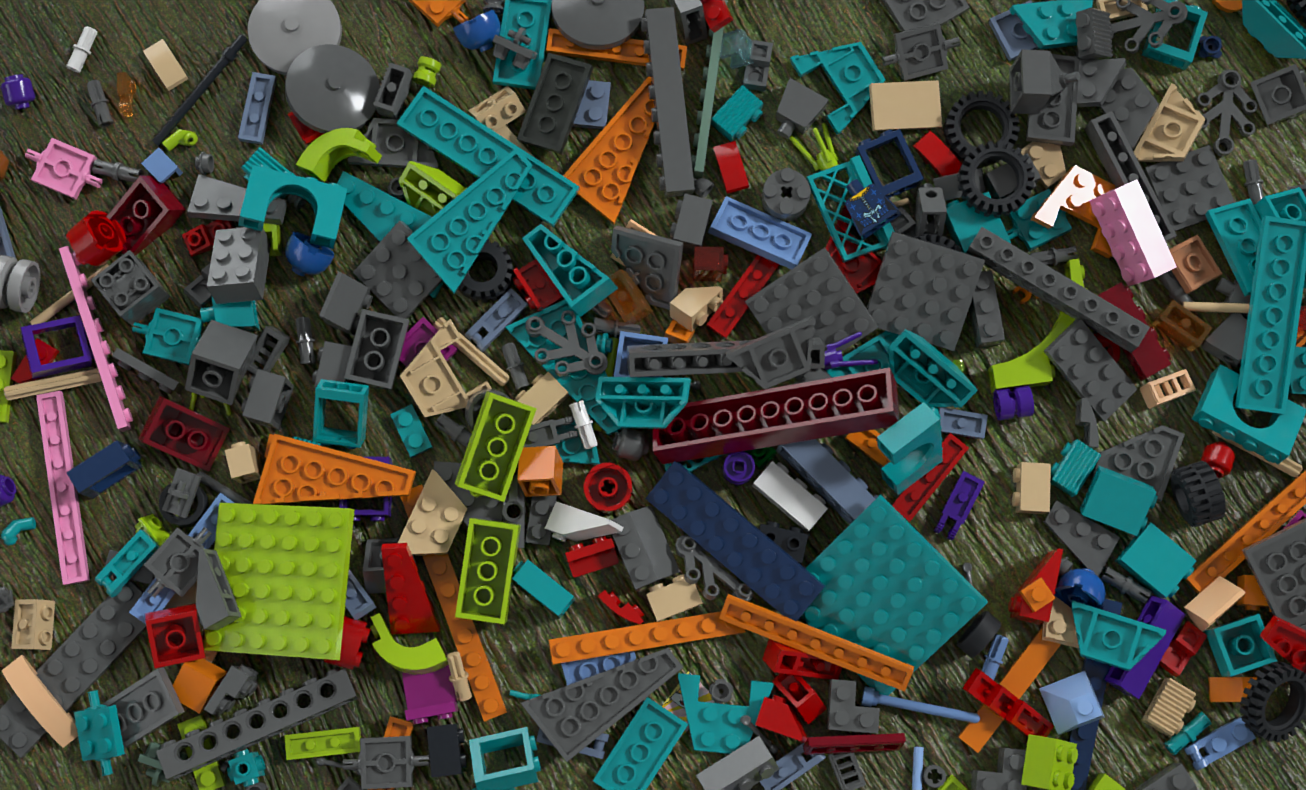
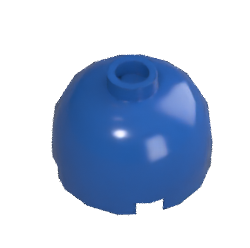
(479, 31)
(307, 257)
(1082, 587)

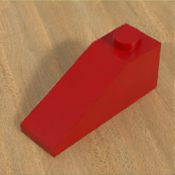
(795, 662)

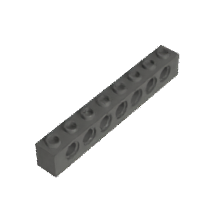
(1058, 290)
(695, 358)
(175, 767)

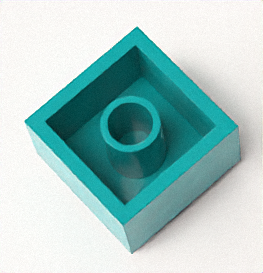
(1239, 645)

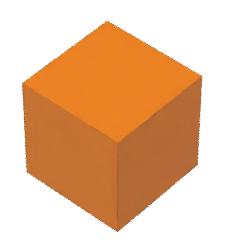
(540, 471)
(197, 683)

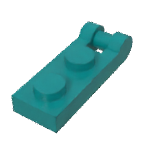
(127, 562)

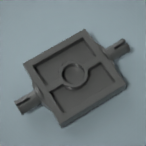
(920, 51)
(176, 562)
(386, 762)

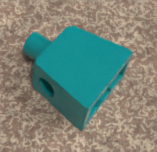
(237, 314)

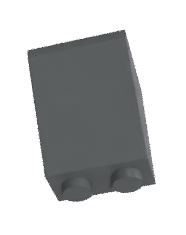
(220, 362)

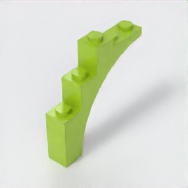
(1035, 366)

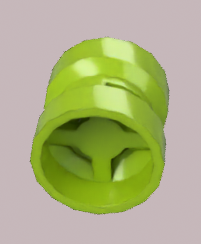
(426, 72)

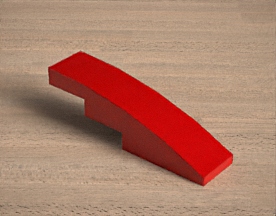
(1007, 705)

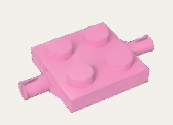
(63, 168)

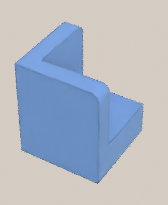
(160, 165)

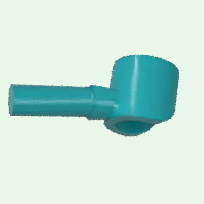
(525, 696)

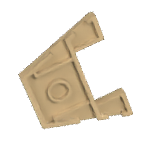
(431, 378)

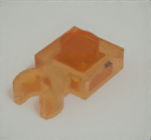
(125, 88)

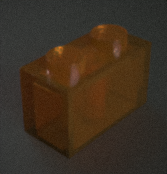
(629, 298)
(1182, 325)

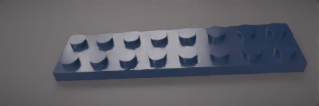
(735, 542)

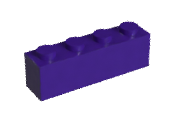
(1160, 614)

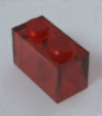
(709, 263)

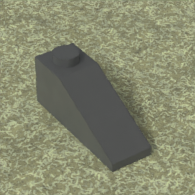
(214, 595)

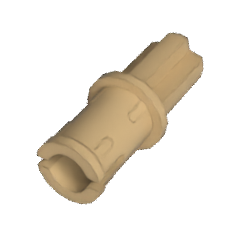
(458, 677)

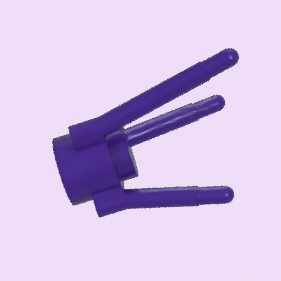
(834, 358)

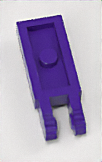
(959, 503)

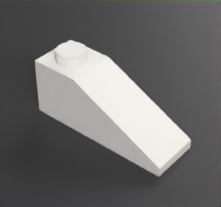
(578, 525)

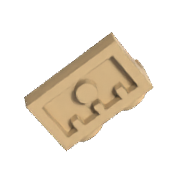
(498, 109)
(33, 624)

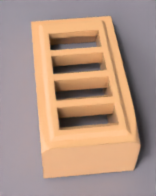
(1154, 396)

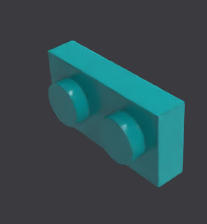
(411, 431)

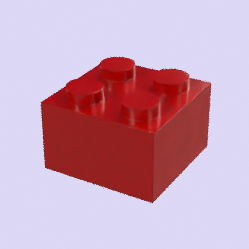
(175, 635)

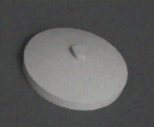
(288, 27)

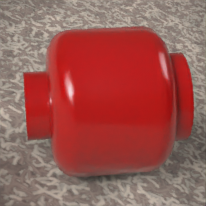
(1219, 458)

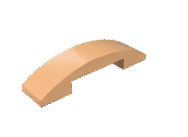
(40, 701)

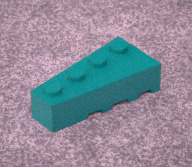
(573, 275)

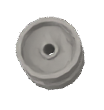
(18, 283)

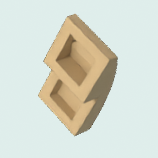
(165, 64)

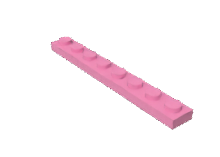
(99, 347)
(62, 491)

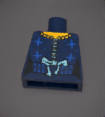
(869, 208)

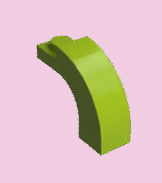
(333, 147)
(410, 660)

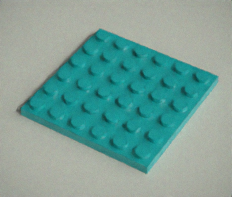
(889, 590)

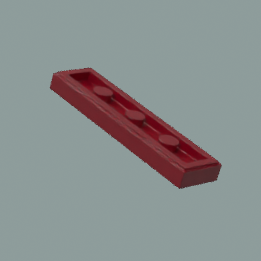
(854, 743)

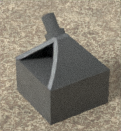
(1036, 81)

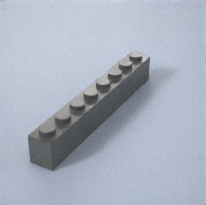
(669, 102)

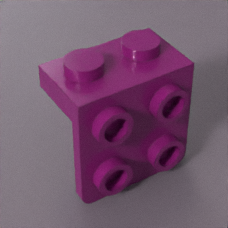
(429, 695)

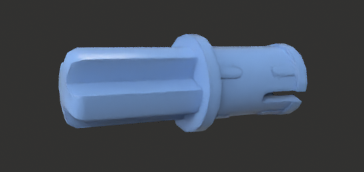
(995, 655)

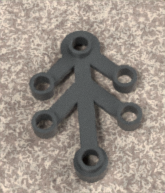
(1146, 20)
(1227, 110)
(568, 347)
(710, 567)

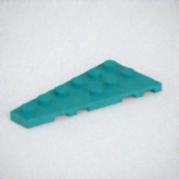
(380, 210)
(461, 229)
(579, 384)

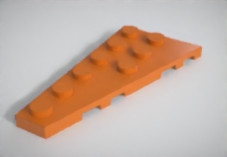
(613, 156)
(311, 473)

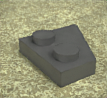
(1097, 79)

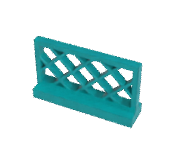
(855, 170)

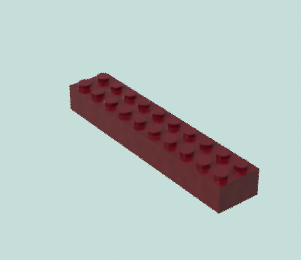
(780, 416)

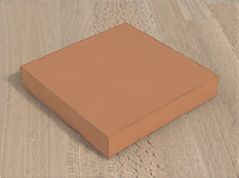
(1193, 264)

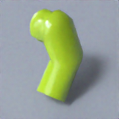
(180, 137)

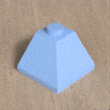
(1071, 702)

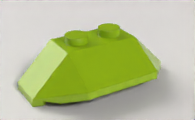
(428, 188)

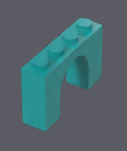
(268, 184)
(1217, 413)
(911, 447)

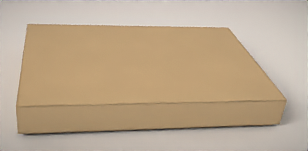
(905, 105)

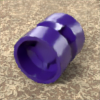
(1014, 402)
(738, 468)

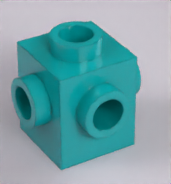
(255, 768)

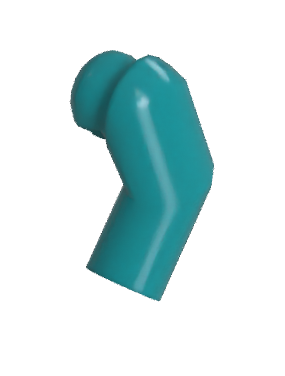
(14, 527)

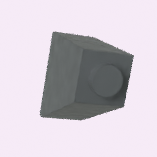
(690, 20)

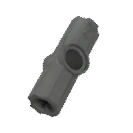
(515, 496)

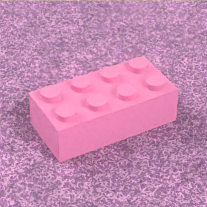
(1132, 233)

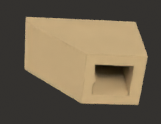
(695, 305)

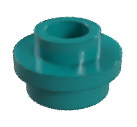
(604, 343)

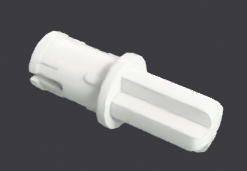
(82, 49)
(583, 424)

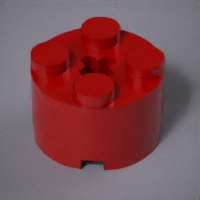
(96, 239)
(616, 477)
(353, 635)

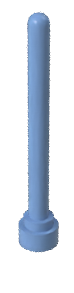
(872, 697)

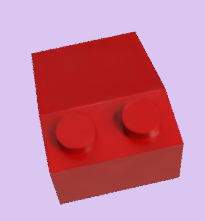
(1047, 570)

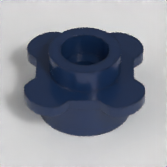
(1214, 42)

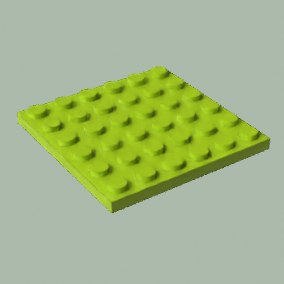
(286, 578)

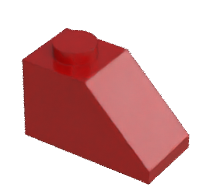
(800, 696)
(780, 718)

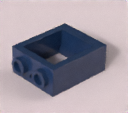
(900, 185)
(105, 469)

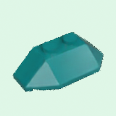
(1274, 28)
(928, 372)
(642, 400)

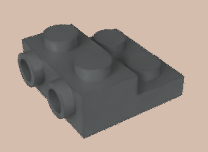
(1281, 94)
(236, 684)

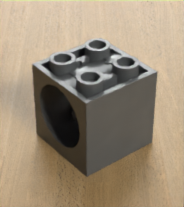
(130, 288)

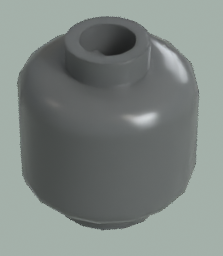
(630, 444)

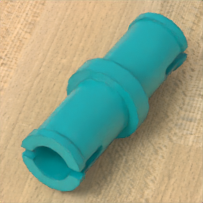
(1187, 733)

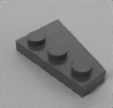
(1083, 537)

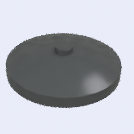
(598, 22)
(331, 88)

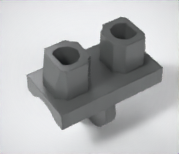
(523, 54)
(181, 493)

